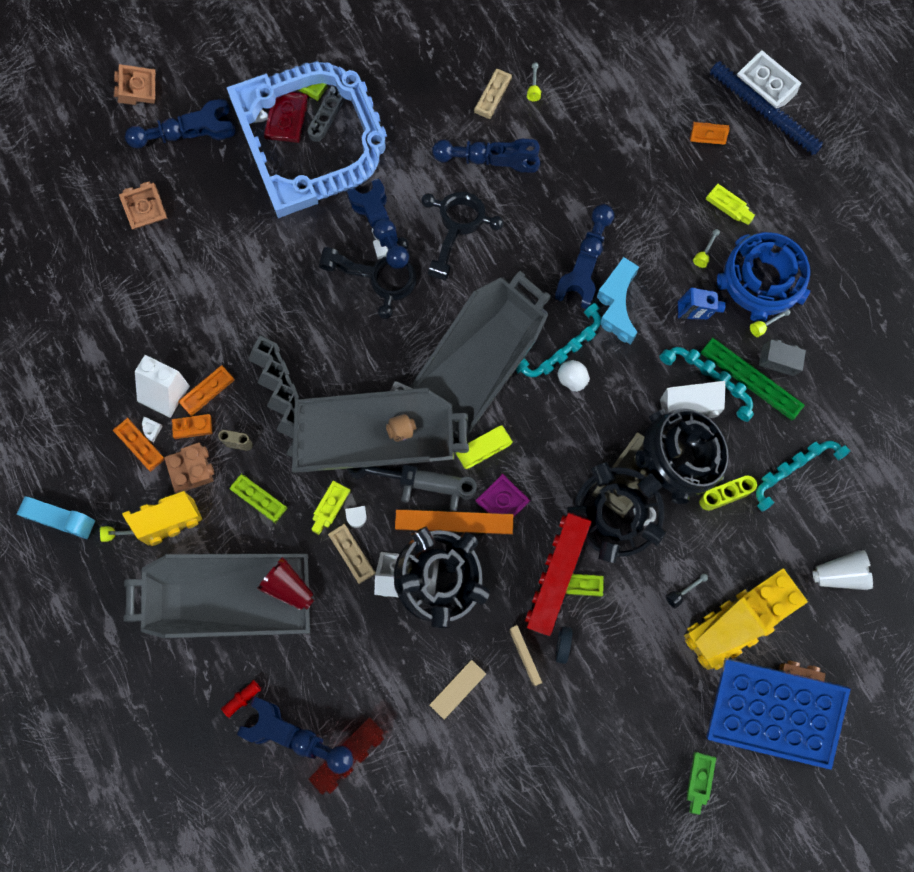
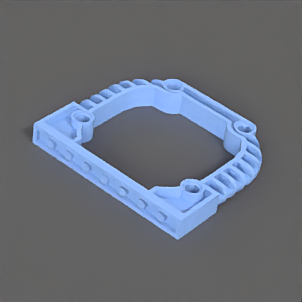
(285, 193)

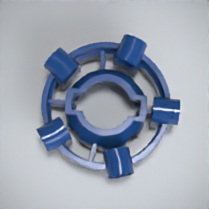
(785, 261)

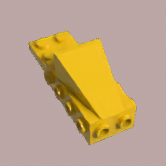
(744, 620)

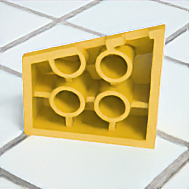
(165, 519)

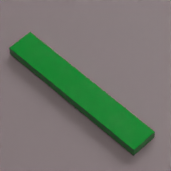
(752, 379)

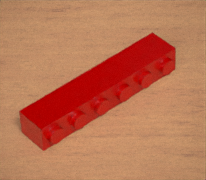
(559, 573)

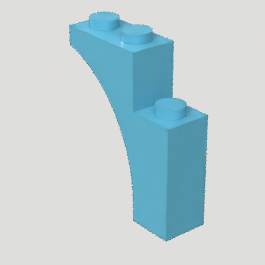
(614, 294)

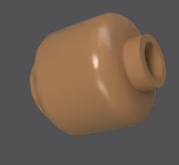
(400, 428)

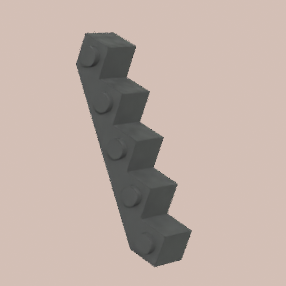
(276, 378)

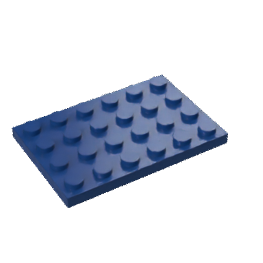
(778, 713)

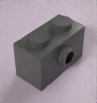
(782, 357)

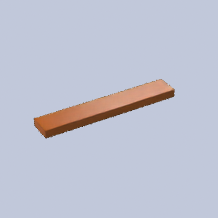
(455, 521)

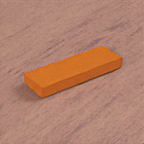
(206, 390)
(139, 444)

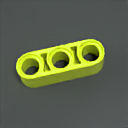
(485, 447)
(734, 487)

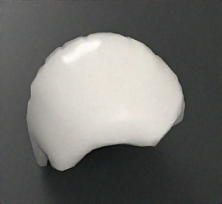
(573, 375)

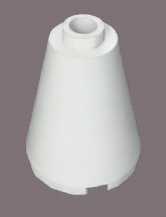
(845, 572)

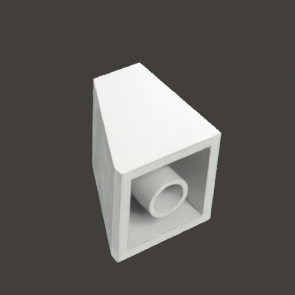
(159, 386)

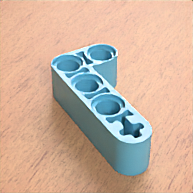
(56, 517)

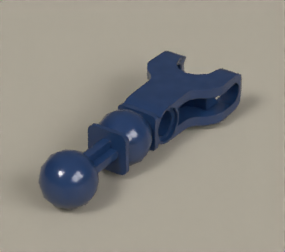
(188, 125)
(509, 154)
(384, 230)
(590, 249)
(303, 742)

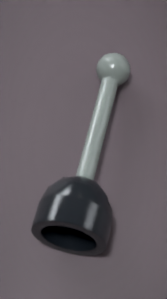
(676, 598)

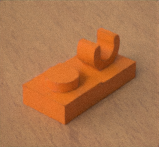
(709, 133)
(192, 426)

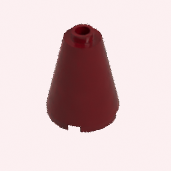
(286, 586)

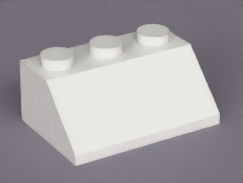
(770, 80)
(704, 398)
(385, 575)

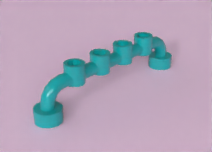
(561, 355)
(744, 412)
(799, 460)

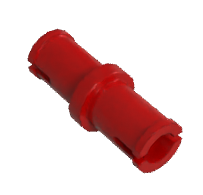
(241, 699)

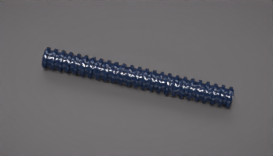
(766, 109)

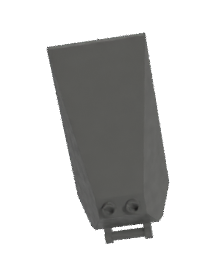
(484, 346)
(353, 431)
(214, 596)

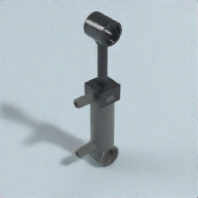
(424, 480)

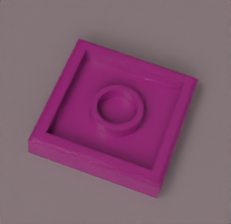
(502, 498)

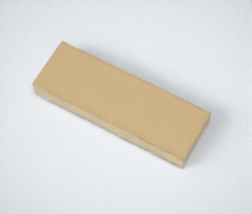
(493, 93)
(351, 553)
(525, 656)
(458, 689)

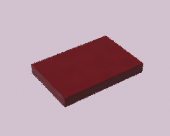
(286, 117)

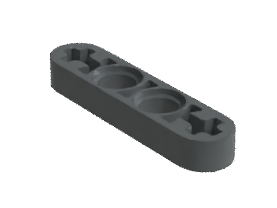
(327, 111)

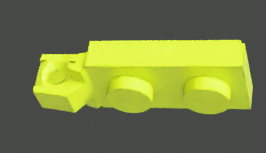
(730, 204)
(329, 506)

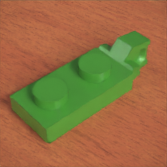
(700, 781)

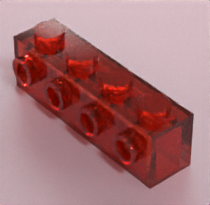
(359, 743)

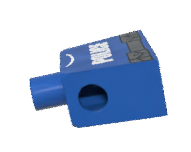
(699, 304)

